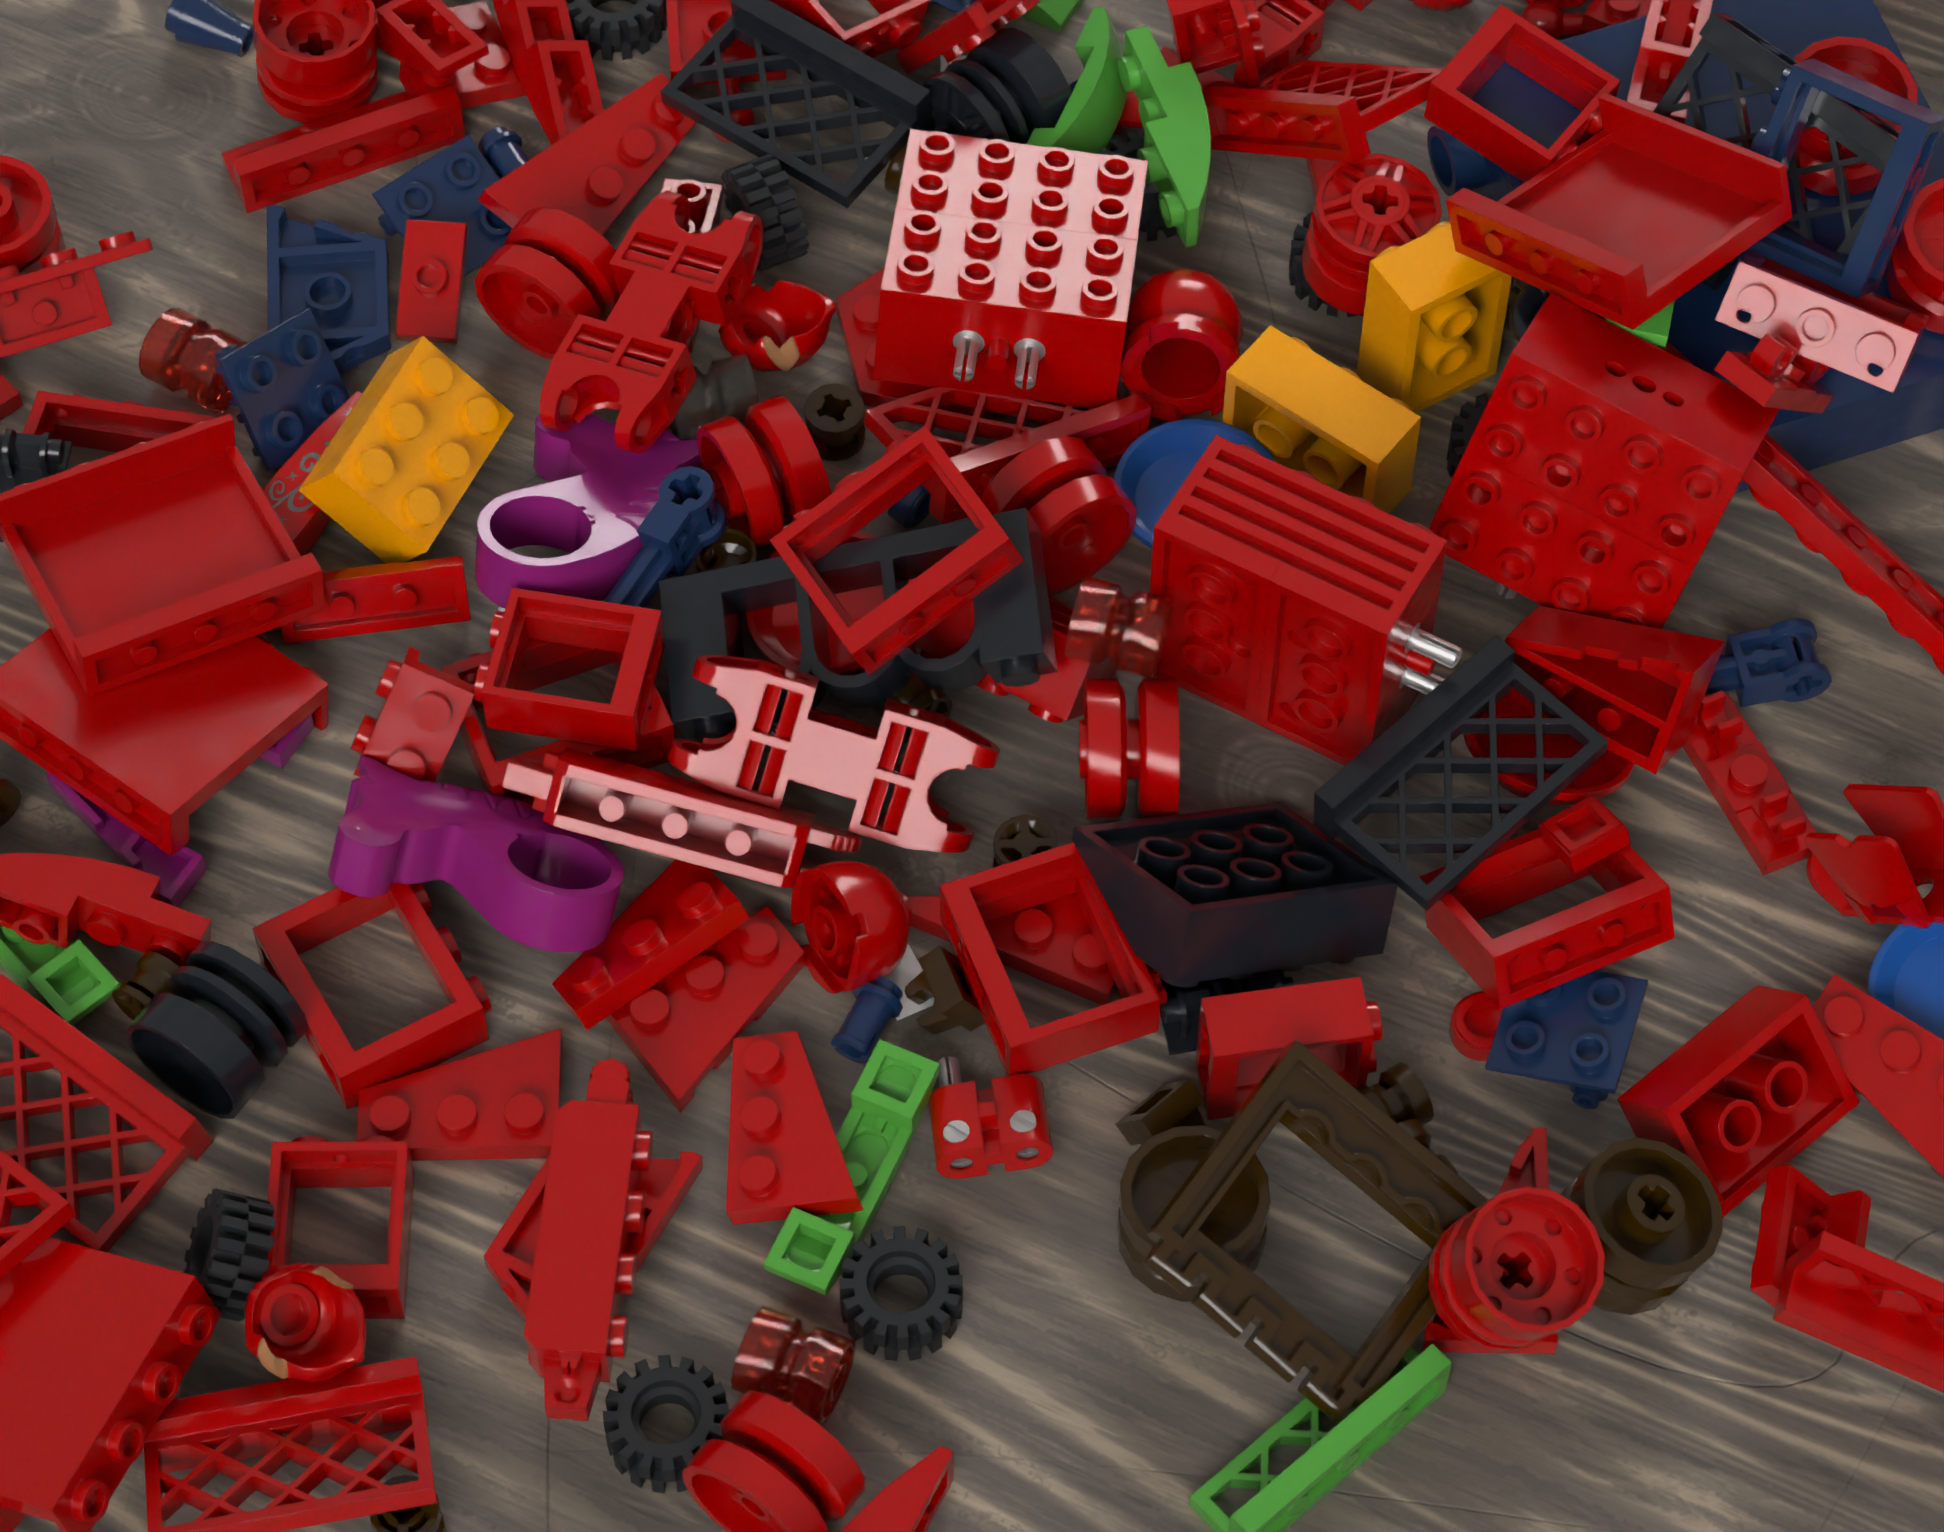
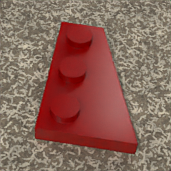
(652, 938)
(695, 1012)
(474, 1106)
(781, 1136)

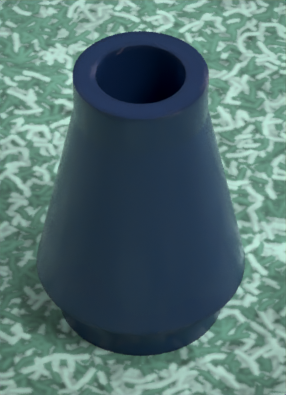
(209, 26)

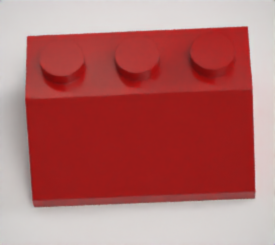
(1051, 698)
(1745, 1092)

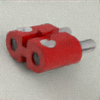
(988, 1124)

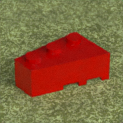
(1619, 677)

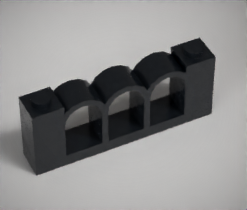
(1008, 640)

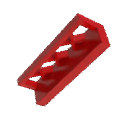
(343, 146)
(1861, 1311)

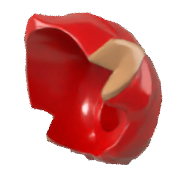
(779, 326)
(305, 1323)

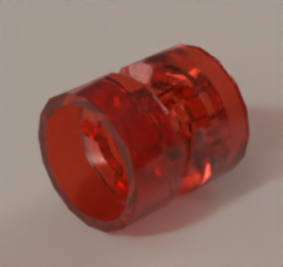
(182, 356)
(1096, 622)
(794, 1364)

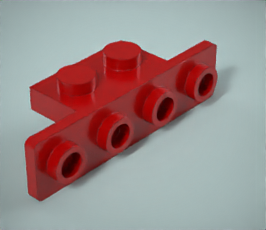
(59, 298)

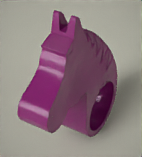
(586, 508)
(496, 851)

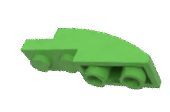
(1175, 132)

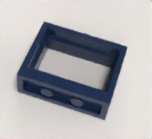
(1894, 195)

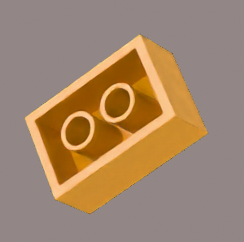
(1431, 320)
(1322, 419)
(407, 452)

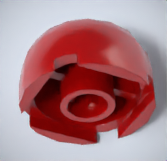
(852, 923)

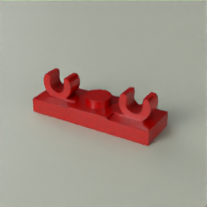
(1777, 376)
(386, 599)
(1747, 785)

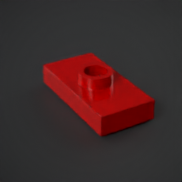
(432, 281)

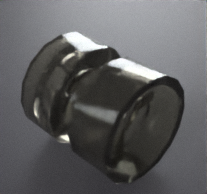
(723, 391)

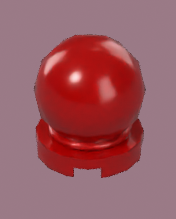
(1181, 343)

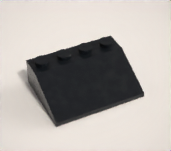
(1236, 892)

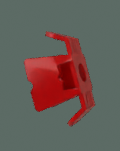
(1881, 872)

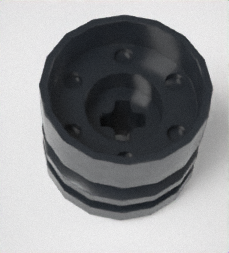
(999, 90)
(217, 1029)

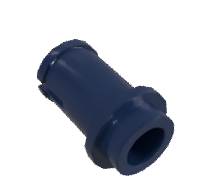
(502, 150)
(867, 1019)

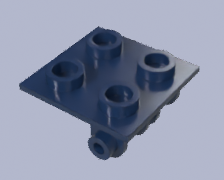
(447, 191)
(282, 386)
(1572, 1034)

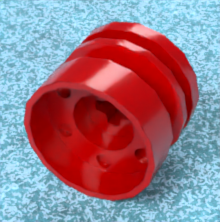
(315, 56)
(1356, 217)
(1550, 1261)

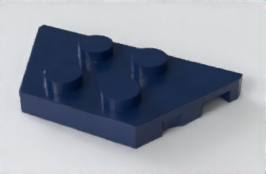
(335, 276)

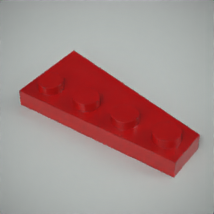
(597, 165)
(1889, 1064)

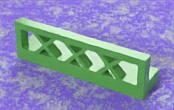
(1330, 1454)

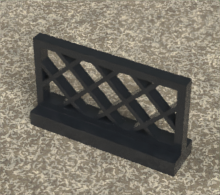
(1762, 65)
(831, 67)
(1411, 749)

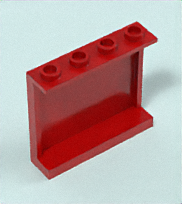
(1627, 215)
(156, 555)
(159, 741)
(86, 1372)

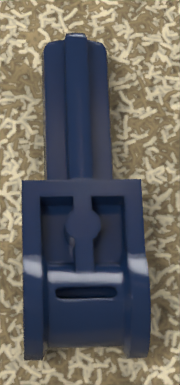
(671, 535)
(1768, 664)

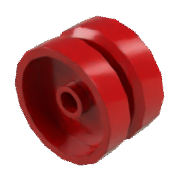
(1871, 64)
(26, 217)
(1917, 260)
(546, 278)
(763, 468)
(1072, 501)
(1130, 748)
(772, 1470)

